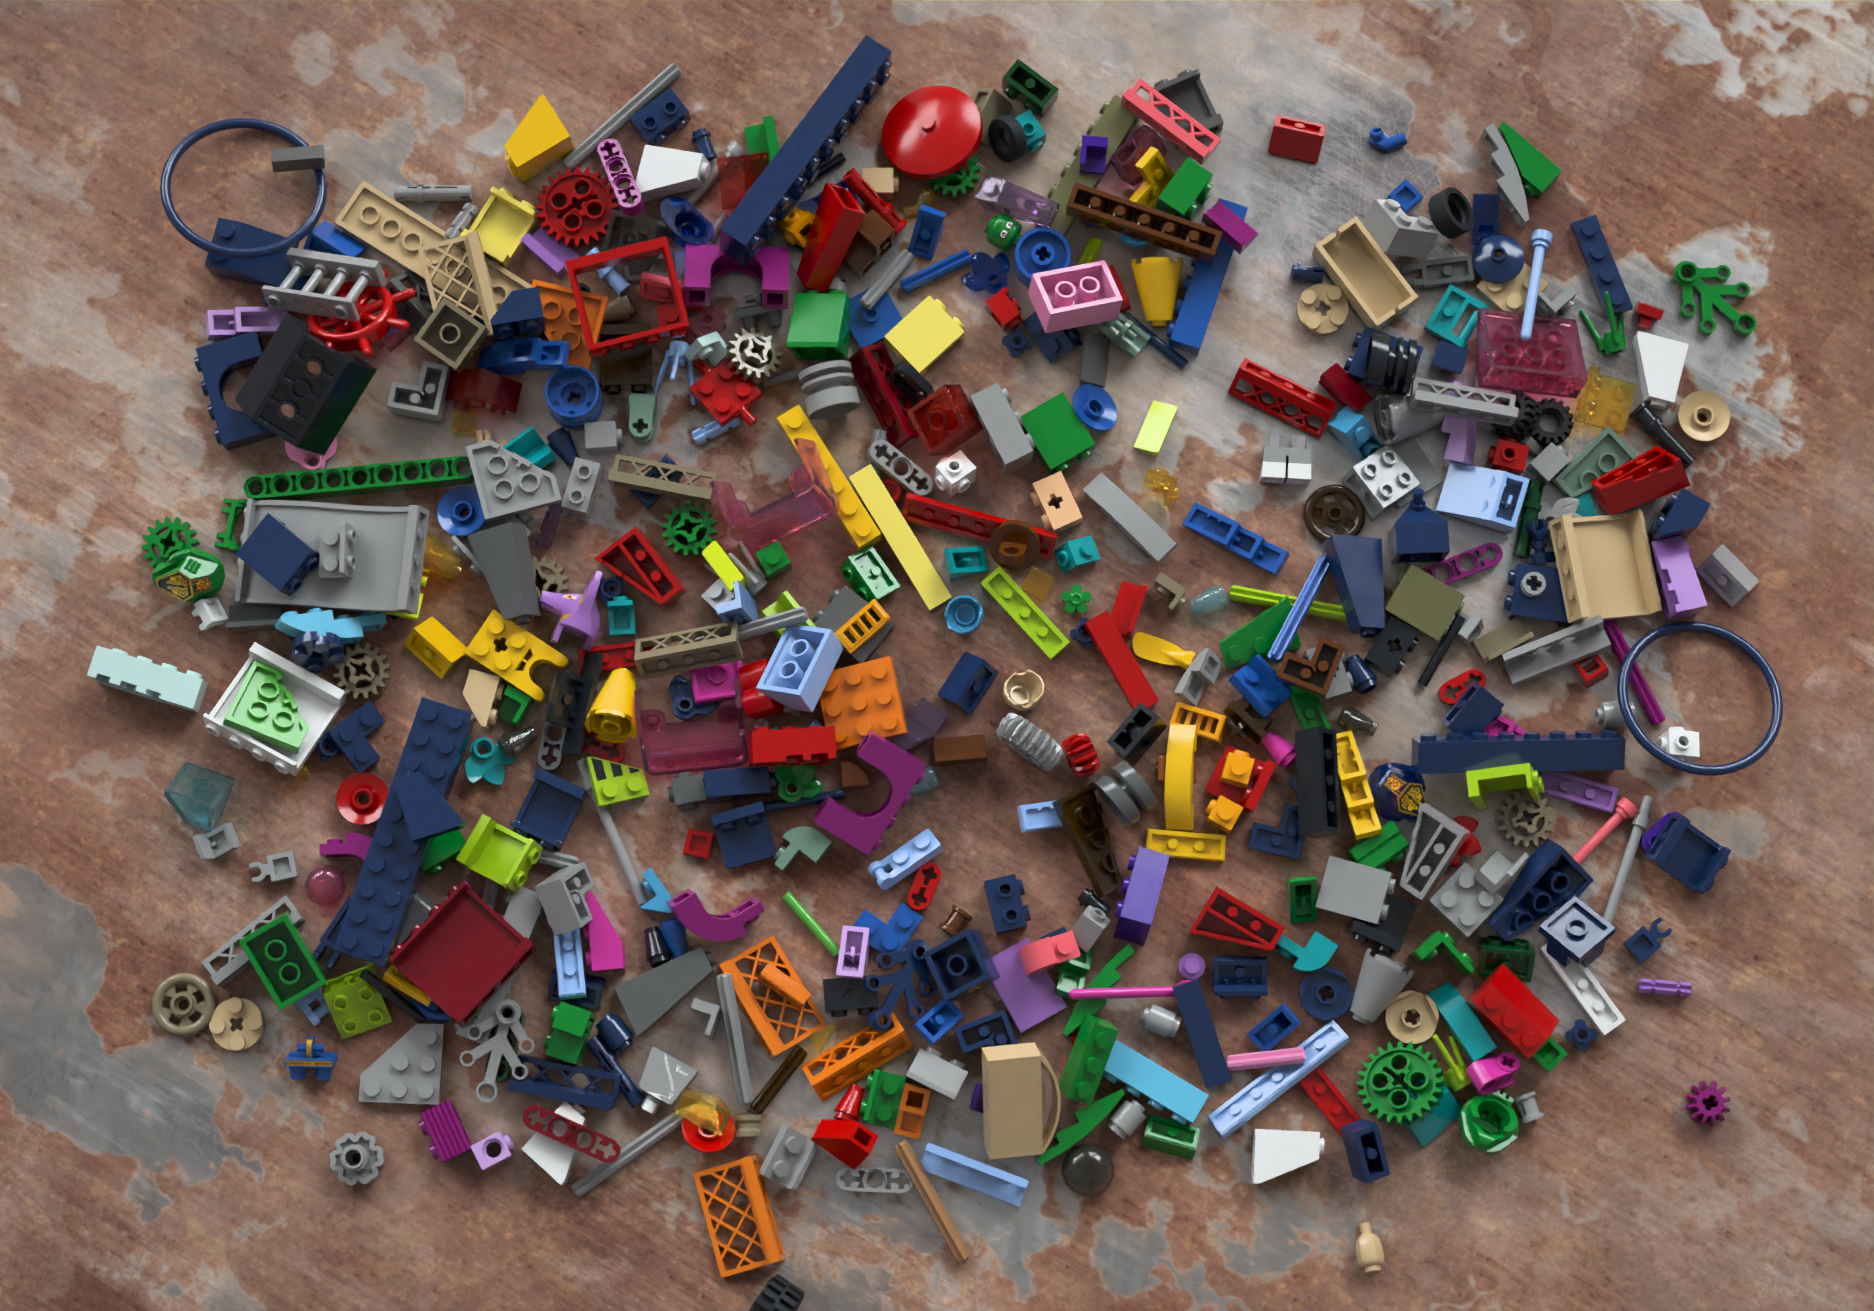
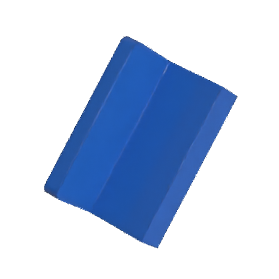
(332, 240)

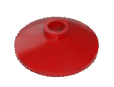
(353, 789)
(704, 1143)

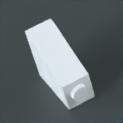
(670, 172)
(1659, 368)
(1282, 1151)
(552, 1155)

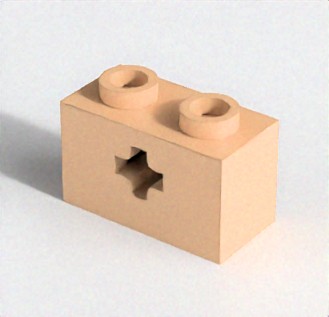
(1056, 488)

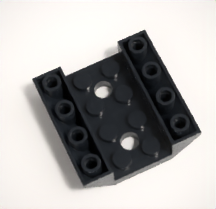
(318, 400)

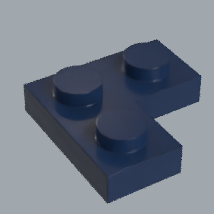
(351, 739)
(1279, 841)

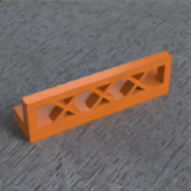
(859, 1059)

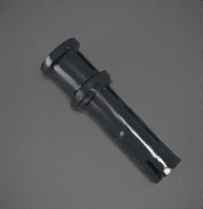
(1653, 425)

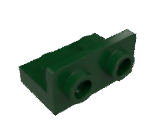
(1515, 955)

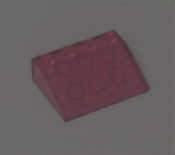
(1543, 365)

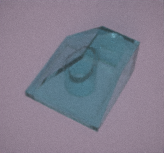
(199, 795)

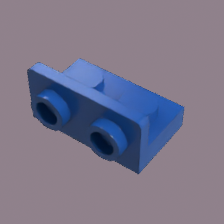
(1259, 686)

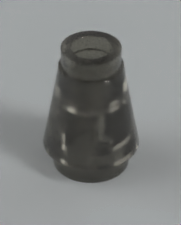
(1356, 721)
(516, 742)

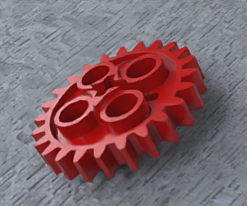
(566, 188)

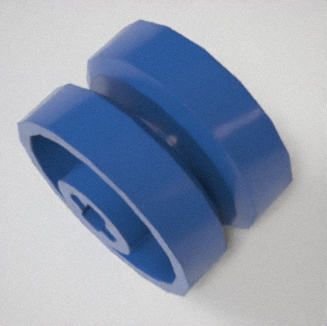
(1039, 244)

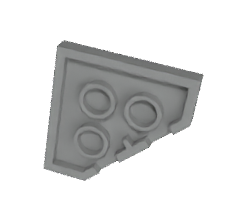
(509, 482)
(408, 1070)

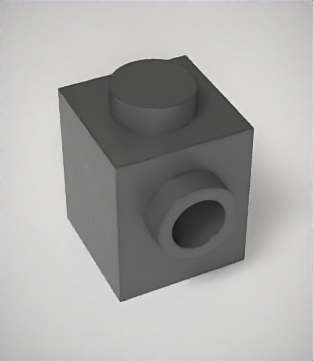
(687, 791)

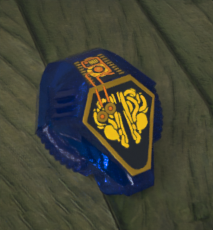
(1397, 791)

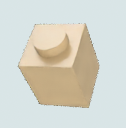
(882, 181)

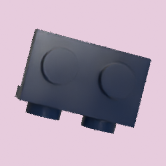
(1052, 344)
(1240, 976)

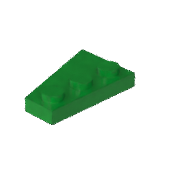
(1257, 636)

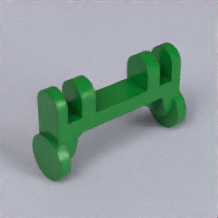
(236, 508)

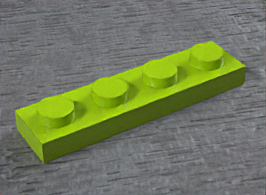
(1025, 613)

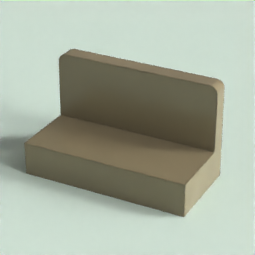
(990, 106)
(1501, 640)

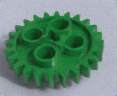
(1382, 1100)

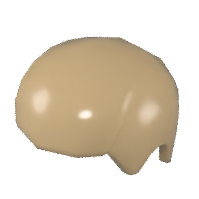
(1023, 690)

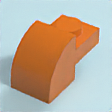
(912, 1111)

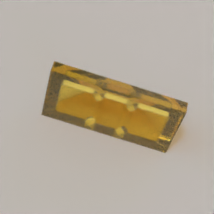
(704, 1109)

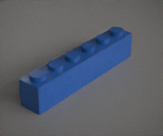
(1201, 294)

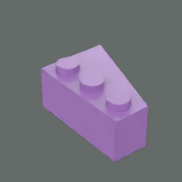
(1676, 578)

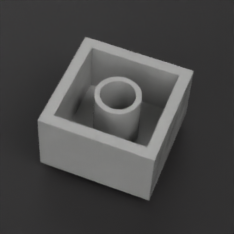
(1463, 902)

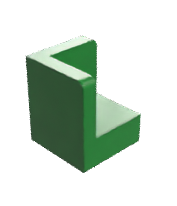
(515, 706)

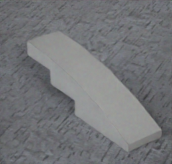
(1509, 181)
(1130, 518)

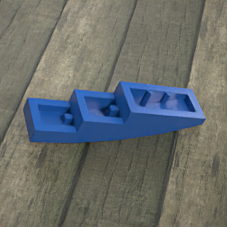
(1235, 539)

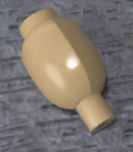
(1369, 1250)

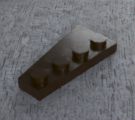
(1084, 826)

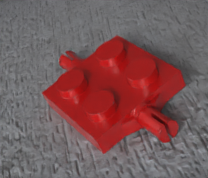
(724, 393)

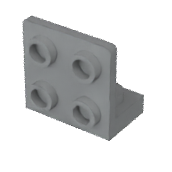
(1380, 480)

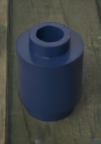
(615, 1033)

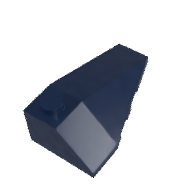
(1536, 891)

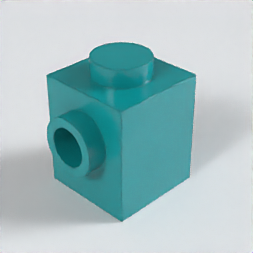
(1033, 131)

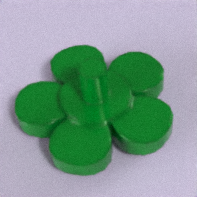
(1076, 599)

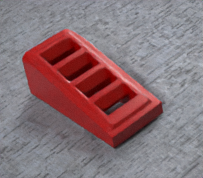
(1596, 676)

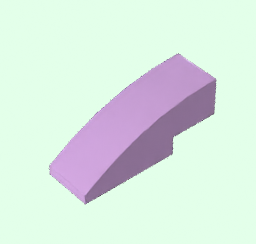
(242, 320)
(1462, 437)

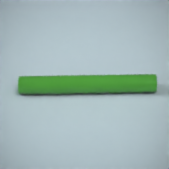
(811, 924)

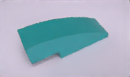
(1462, 1022)

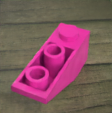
(606, 946)

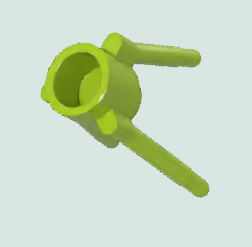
(1456, 1073)

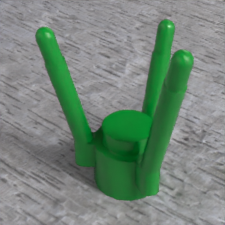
(1613, 341)

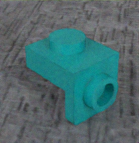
(1077, 554)
(621, 617)

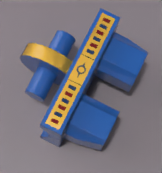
(311, 1056)

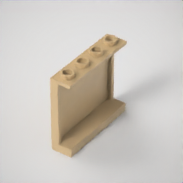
(1605, 566)

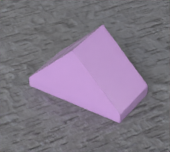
(853, 952)

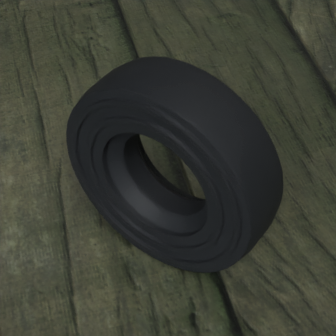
(1015, 133)

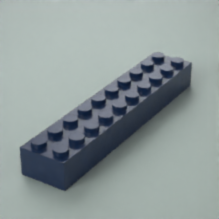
(805, 151)
(393, 860)

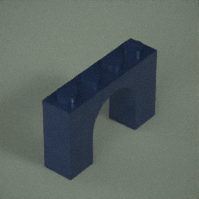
(217, 364)

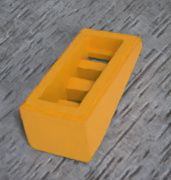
(856, 619)
(1212, 717)

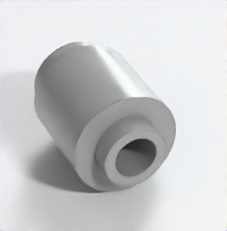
(1610, 715)
(1160, 1021)
(1127, 1119)

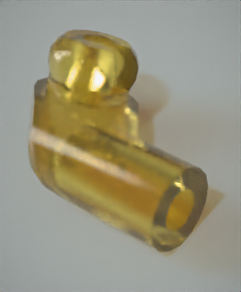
(926, 198)

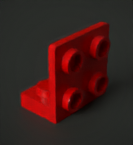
(1245, 797)

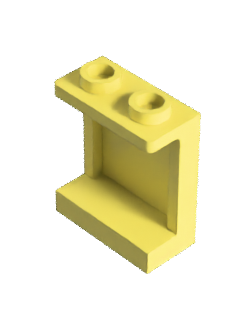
(502, 225)
(924, 335)

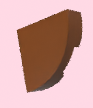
(853, 775)

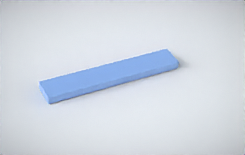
(1277, 1080)

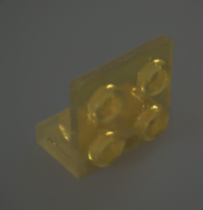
(1604, 401)

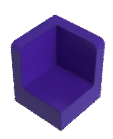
(1093, 154)

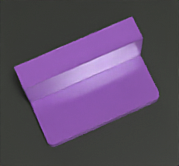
(548, 251)

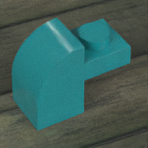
(1311, 957)

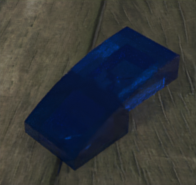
(1486, 213)

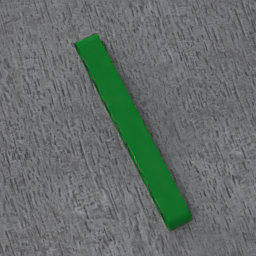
(349, 474)

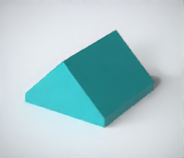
(1433, 1124)

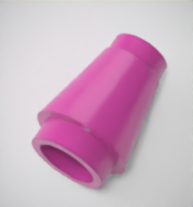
(1279, 749)

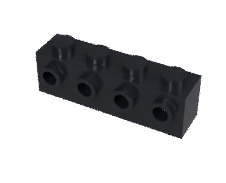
(1317, 782)

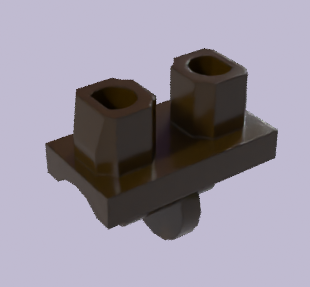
(1243, 724)

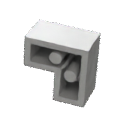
(1398, 232)
(424, 400)
(564, 899)

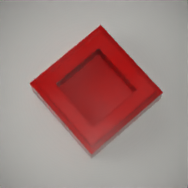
(698, 844)

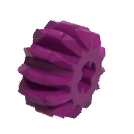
(1705, 1092)

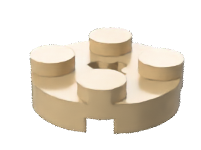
(1314, 321)
(1426, 1021)
(239, 1039)

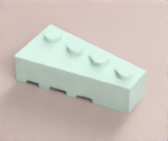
(146, 679)

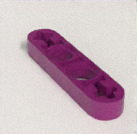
(619, 177)
(1457, 573)

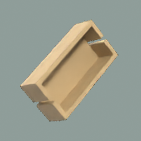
(1364, 274)

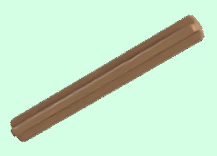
(932, 1201)

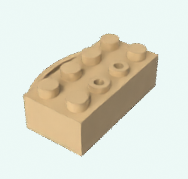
(1017, 1101)

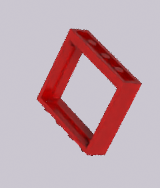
(620, 256)

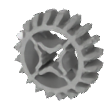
(1029, 742)

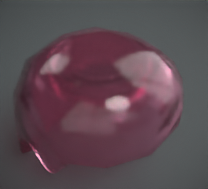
(325, 884)

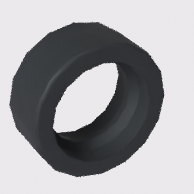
(1451, 213)

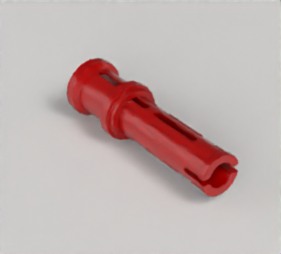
(873, 201)

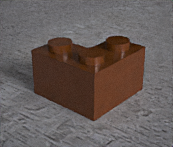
(869, 244)
(1313, 675)

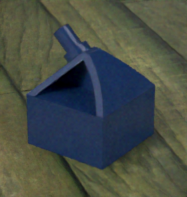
(1419, 534)

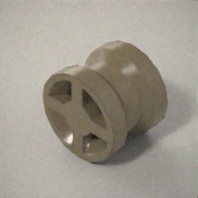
(748, 1125)

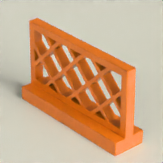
(751, 1008)
(761, 1209)

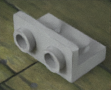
(336, 551)
(788, 1158)

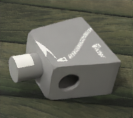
(664, 1080)

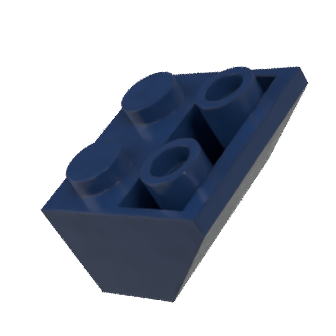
(519, 315)
(1681, 516)

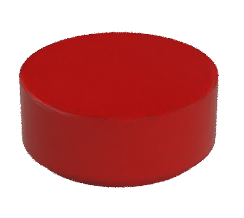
(893, 489)

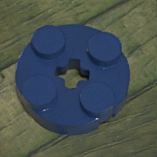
(317, 651)
(1339, 987)

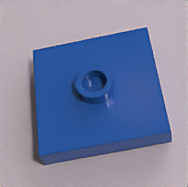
(871, 325)

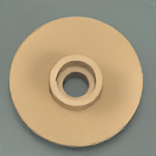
(1710, 406)

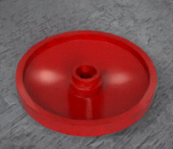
(932, 132)

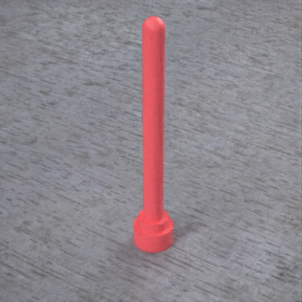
(1624, 810)

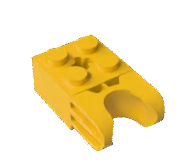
(519, 659)

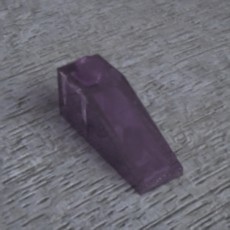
(1017, 202)

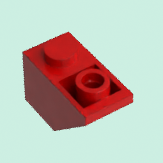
(845, 1140)

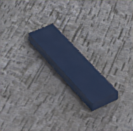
(1201, 1033)

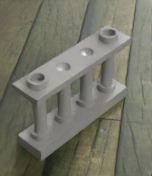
(329, 266)

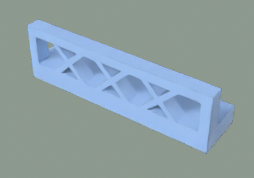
(973, 1174)

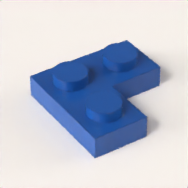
(894, 934)

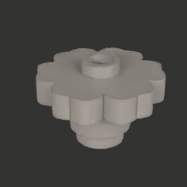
(343, 1158)

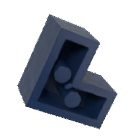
(984, 1032)

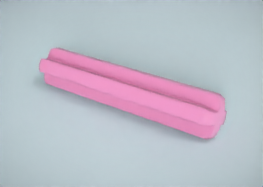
(1266, 1059)

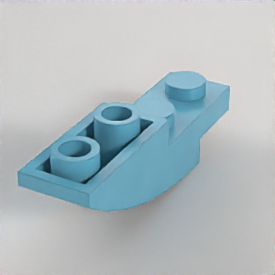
(344, 626)

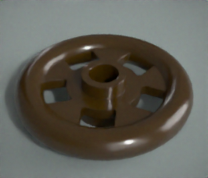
(1341, 494)

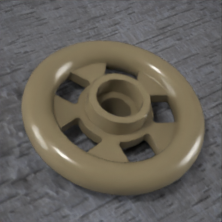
(168, 988)

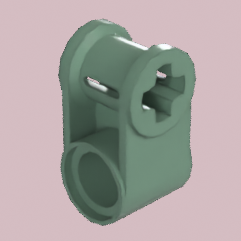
(642, 413)

